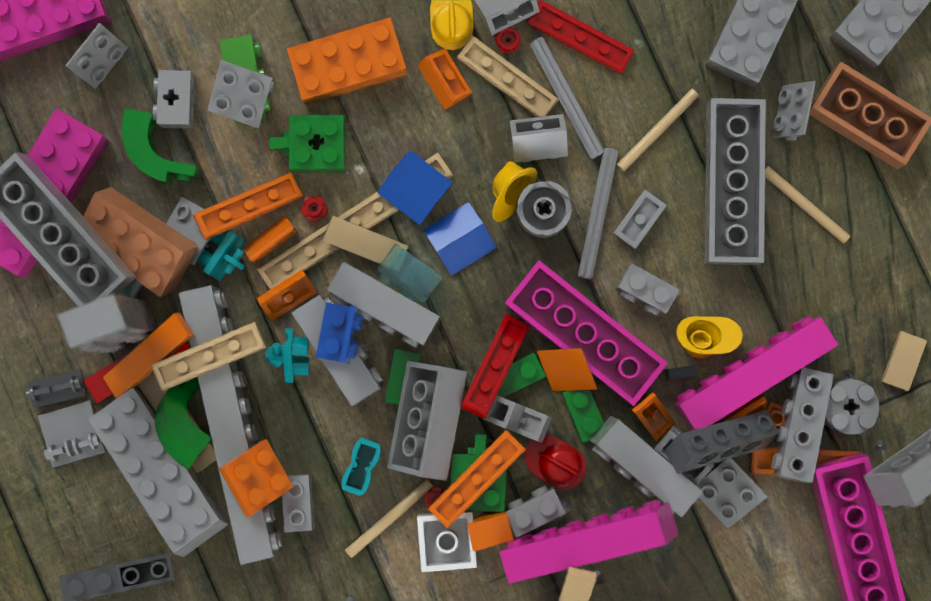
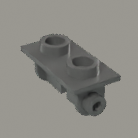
(56, 389)

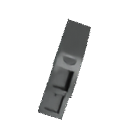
(117, 577)

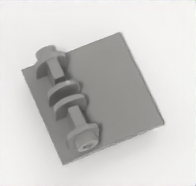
(97, 56)
(240, 93)
(793, 110)
(184, 223)
(70, 434)
(730, 492)

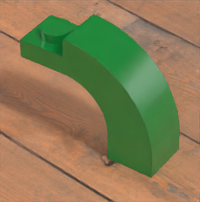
(138, 142)
(175, 429)

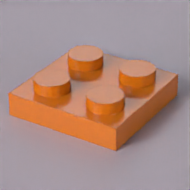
(256, 478)

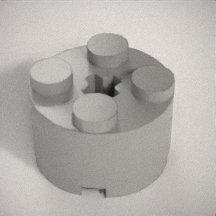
(540, 194)
(864, 407)

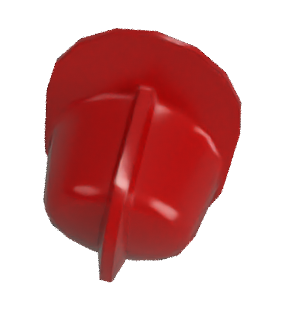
(555, 462)

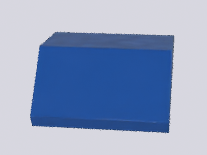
(414, 187)
(460, 238)

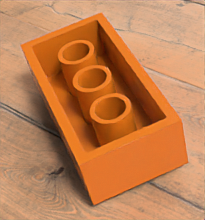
(347, 61)

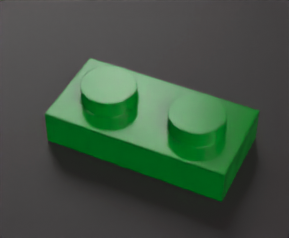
(521, 374)
(584, 413)

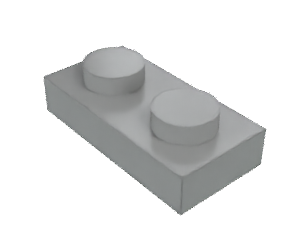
(639, 219)

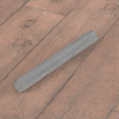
(567, 97)
(598, 213)

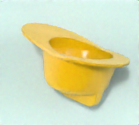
(451, 22)
(508, 187)
(708, 336)

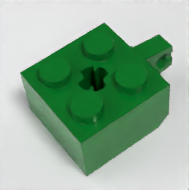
(304, 132)
(494, 496)

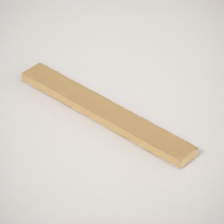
(314, 250)

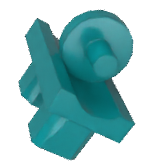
(225, 257)
(285, 354)

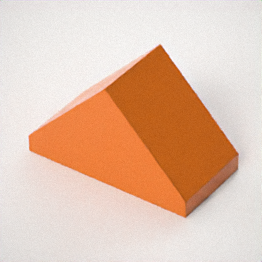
(652, 416)
(489, 530)

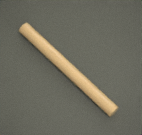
(657, 130)
(806, 205)
(389, 518)

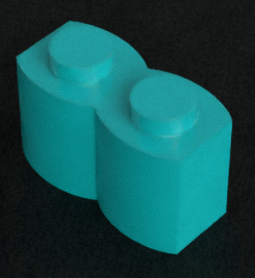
(364, 458)

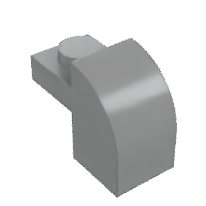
(518, 419)

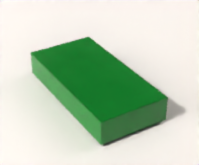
(397, 374)

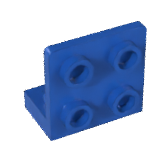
(338, 333)

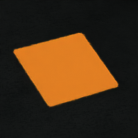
(567, 369)

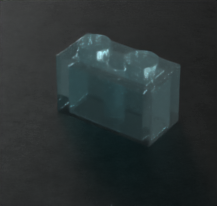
(409, 273)

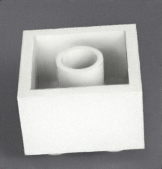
(444, 547)

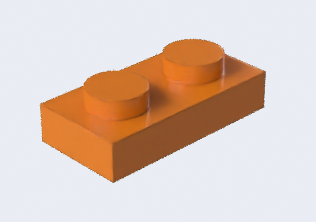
(286, 295)

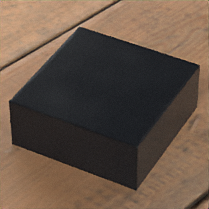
(680, 372)

